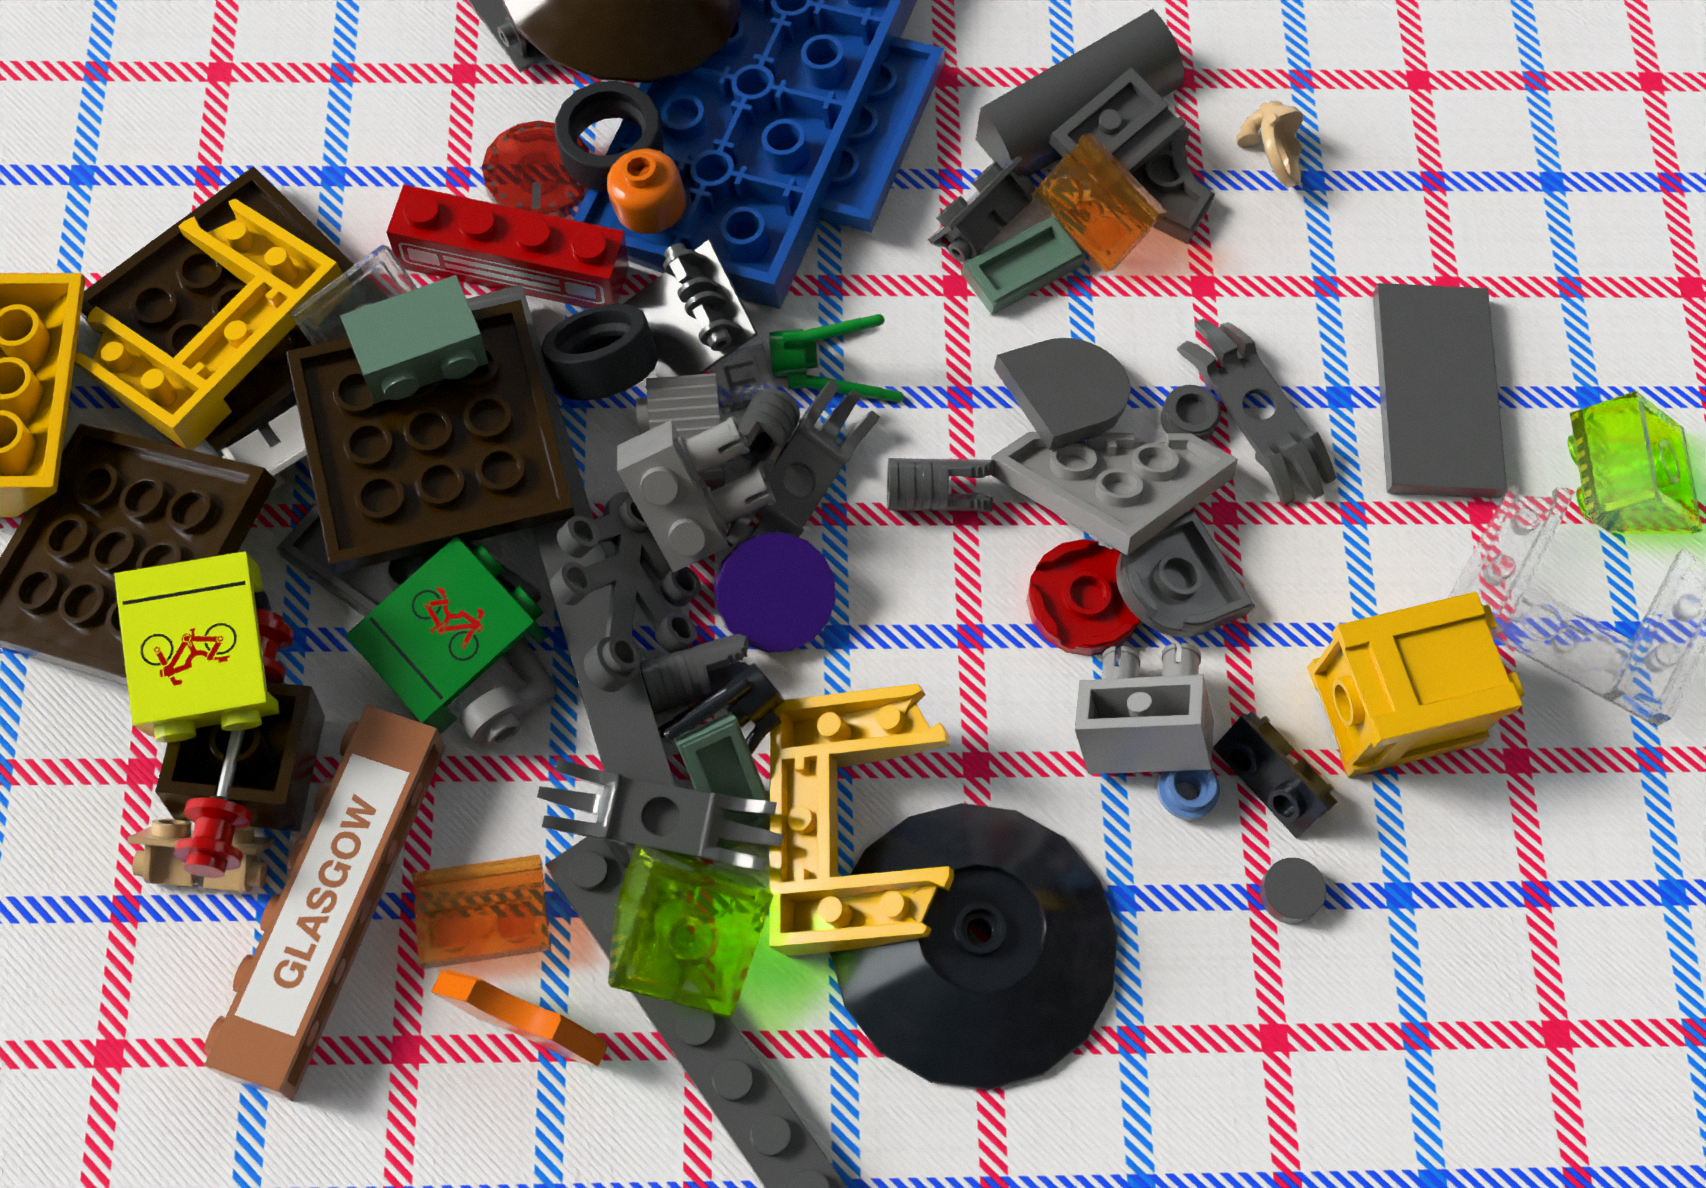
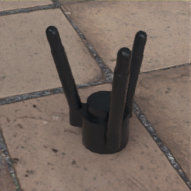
(748, 698)

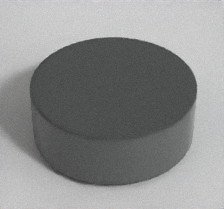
(1191, 411)
(1292, 890)

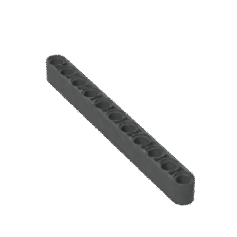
(620, 719)

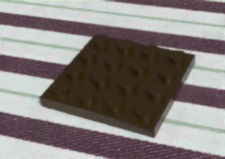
(177, 289)
(433, 466)
(115, 511)

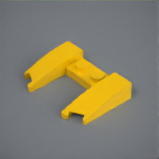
(188, 392)
(812, 905)

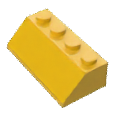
(36, 372)

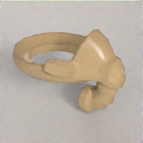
(1278, 128)

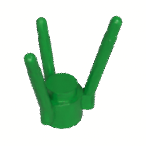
(796, 351)

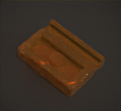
(1099, 202)
(481, 911)

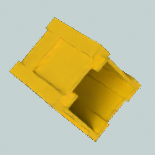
(1414, 683)

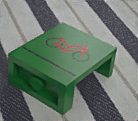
(445, 630)

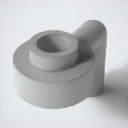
(497, 713)

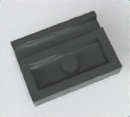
(1126, 119)

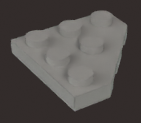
(1116, 485)

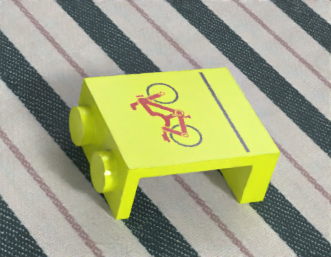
(193, 646)

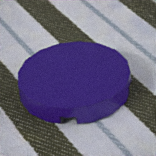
(775, 591)

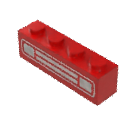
(508, 248)

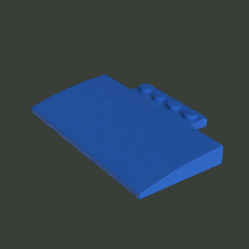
(782, 132)

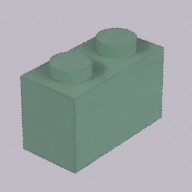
(415, 339)

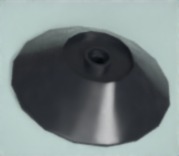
(996, 1006)

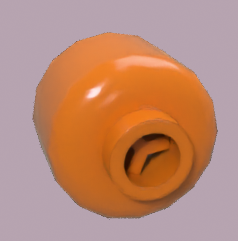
(649, 195)

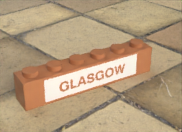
(325, 904)

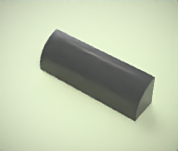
(1031, 112)

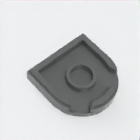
(1066, 388)
(1181, 581)

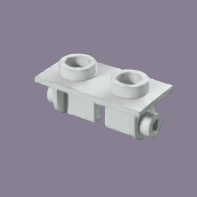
(256, 451)

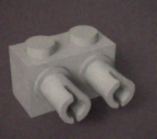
(669, 490)
(1146, 721)

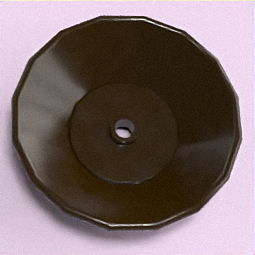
(626, 37)

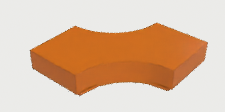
(520, 1017)

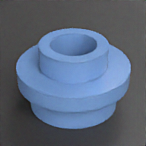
(1207, 793)

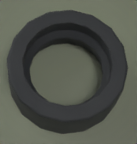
(592, 105)
(600, 352)

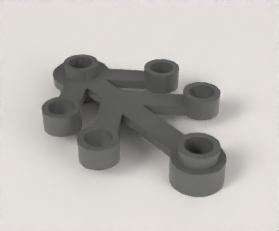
(616, 657)

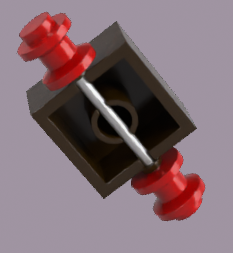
(244, 775)

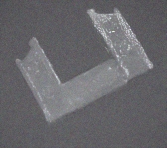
(1636, 674)

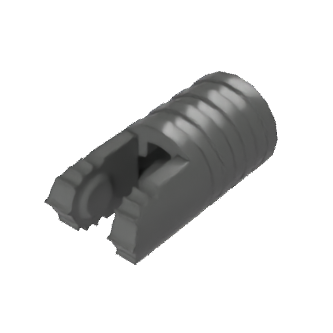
(767, 428)
(925, 484)
(693, 672)

